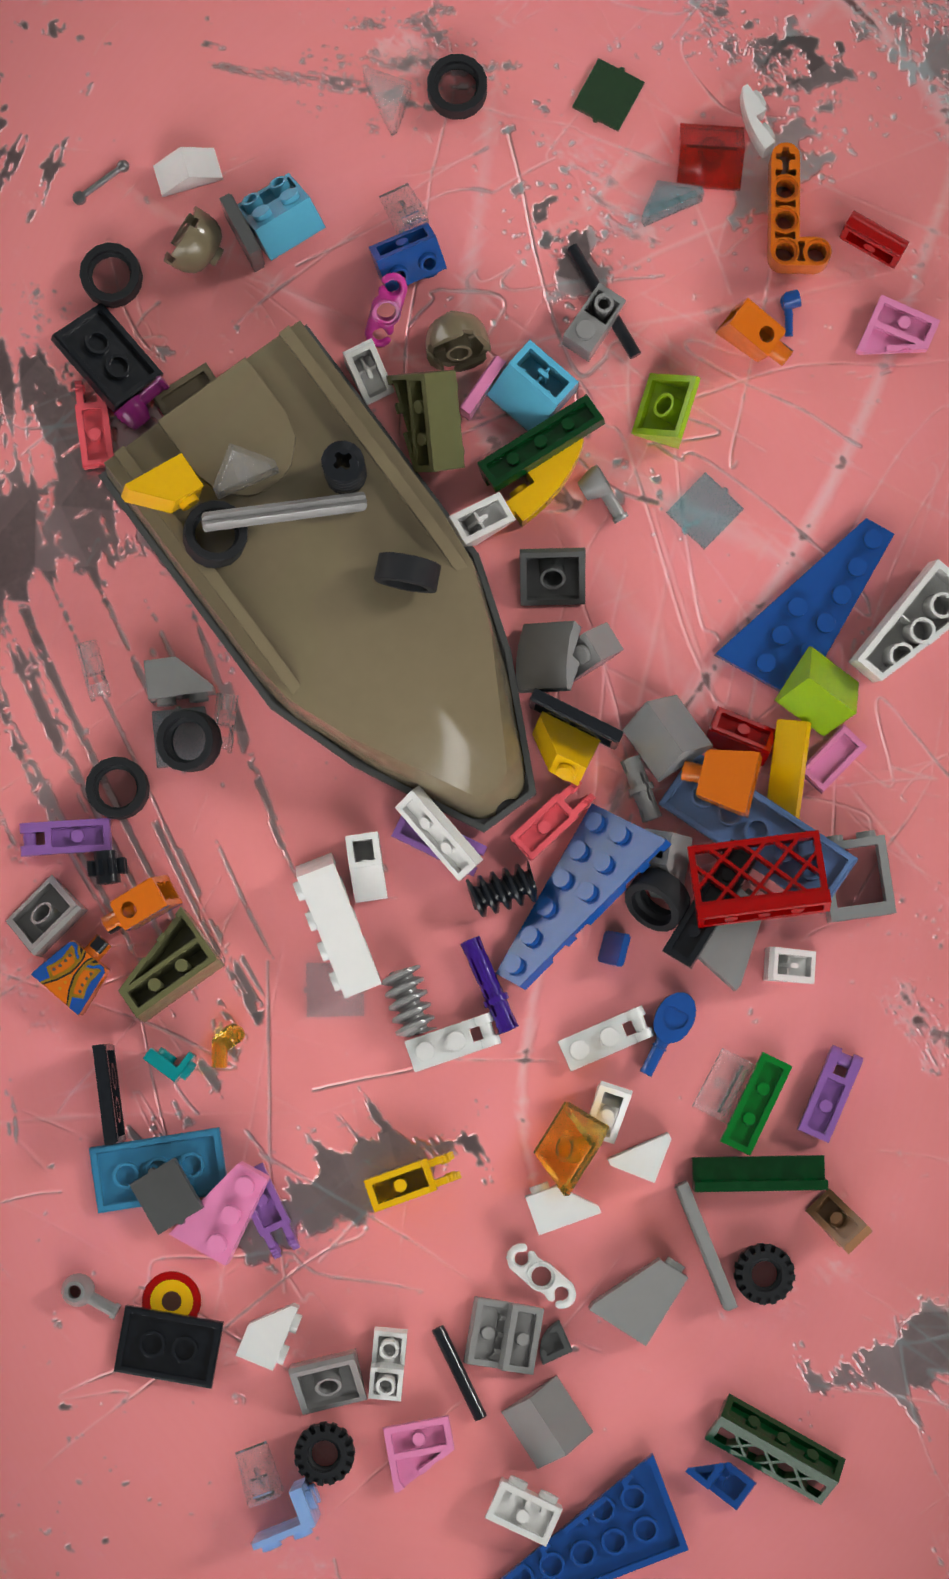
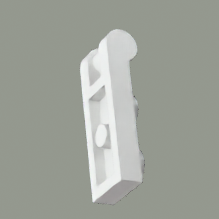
(604, 1038)
(451, 1042)

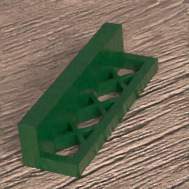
(540, 443)
(758, 1173)
(779, 1445)

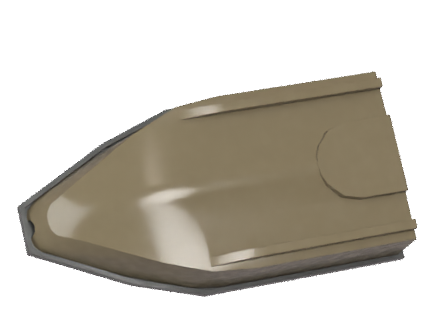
(368, 670)

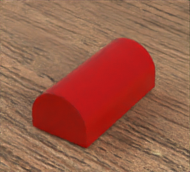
(874, 239)

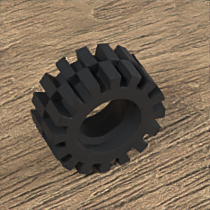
(783, 1281)
(316, 1472)

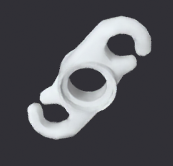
(525, 1273)

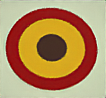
(172, 1293)

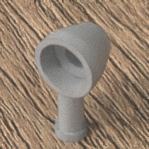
(595, 486)
(87, 1295)

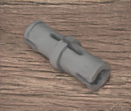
(641, 788)

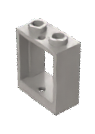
(887, 906)

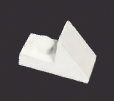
(610, 1107)

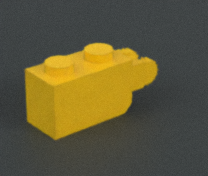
(407, 1182)

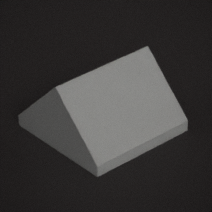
(666, 736)
(46, 916)
(328, 1381)
(547, 1422)

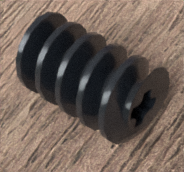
(348, 455)
(502, 889)

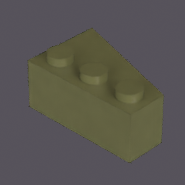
(431, 419)
(171, 968)

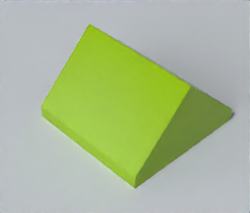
(665, 408)
(819, 693)

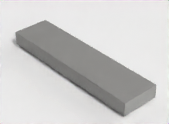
(705, 1246)

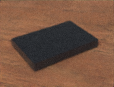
(106, 356)
(606, 733)
(109, 1093)
(168, 1346)

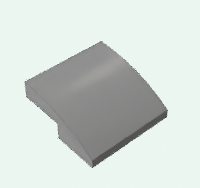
(547, 656)
(503, 1335)

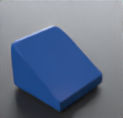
(614, 948)

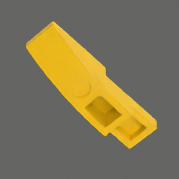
(545, 483)

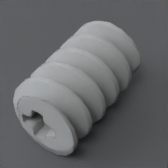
(408, 1002)

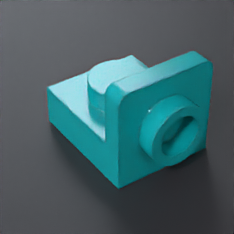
(164, 1062)

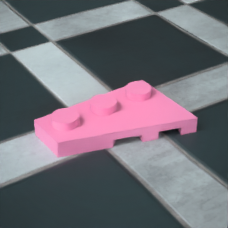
(225, 1214)

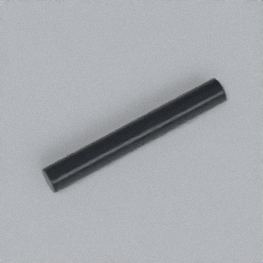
(459, 1373)

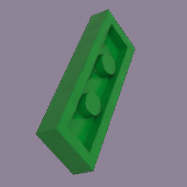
(756, 1103)

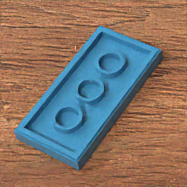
(121, 1164)

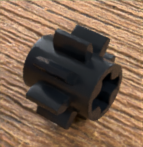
(107, 867)

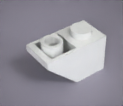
(366, 867)
(267, 1335)

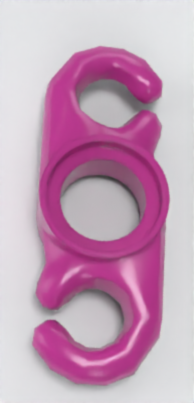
(395, 298)

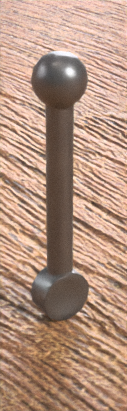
(80, 197)

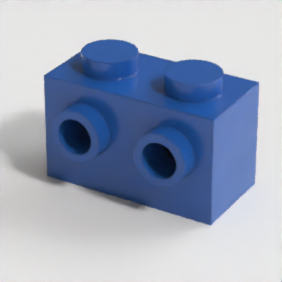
(411, 254)

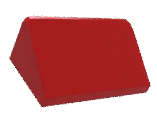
(740, 733)

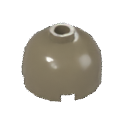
(196, 243)
(457, 341)

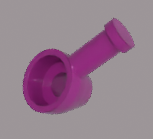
(135, 411)

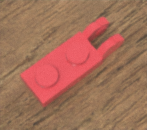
(93, 429)
(549, 822)

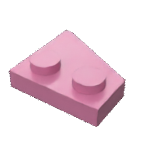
(897, 329)
(416, 1447)

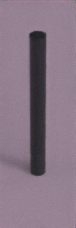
(592, 281)

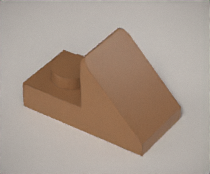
(839, 1221)

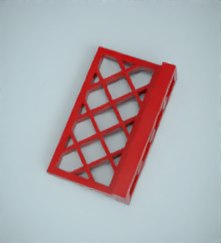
(755, 906)

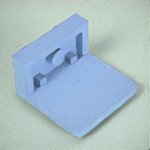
(305, 1501)

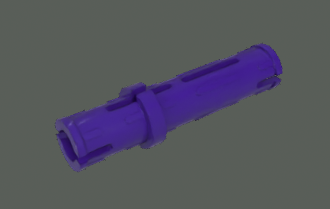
(487, 980)

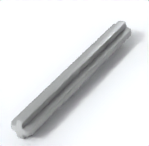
(283, 511)

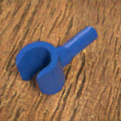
(788, 302)

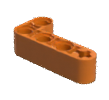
(789, 209)

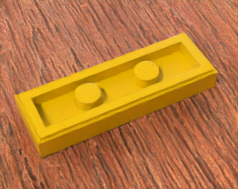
(789, 764)

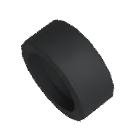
(457, 62)
(102, 252)
(202, 556)
(407, 572)
(165, 737)
(100, 770)
(666, 887)

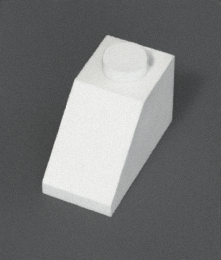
(554, 1210)

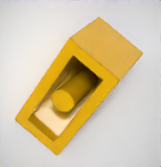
(165, 487)
(564, 748)

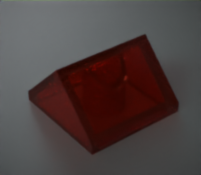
(711, 156)

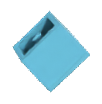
(280, 216)
(532, 387)

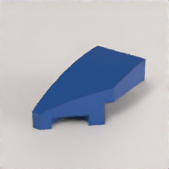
(724, 1481)

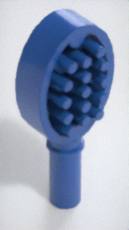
(670, 1024)

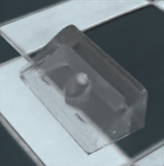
(724, 1086)

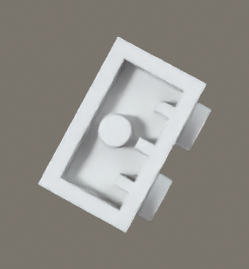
(524, 1510)

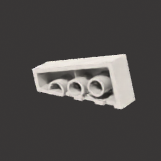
(909, 626)
(336, 925)

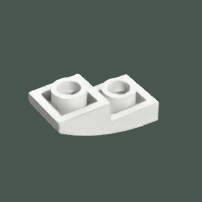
(753, 111)
(387, 1363)

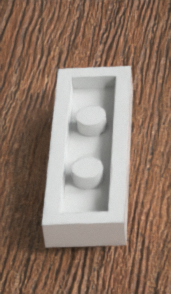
(438, 833)

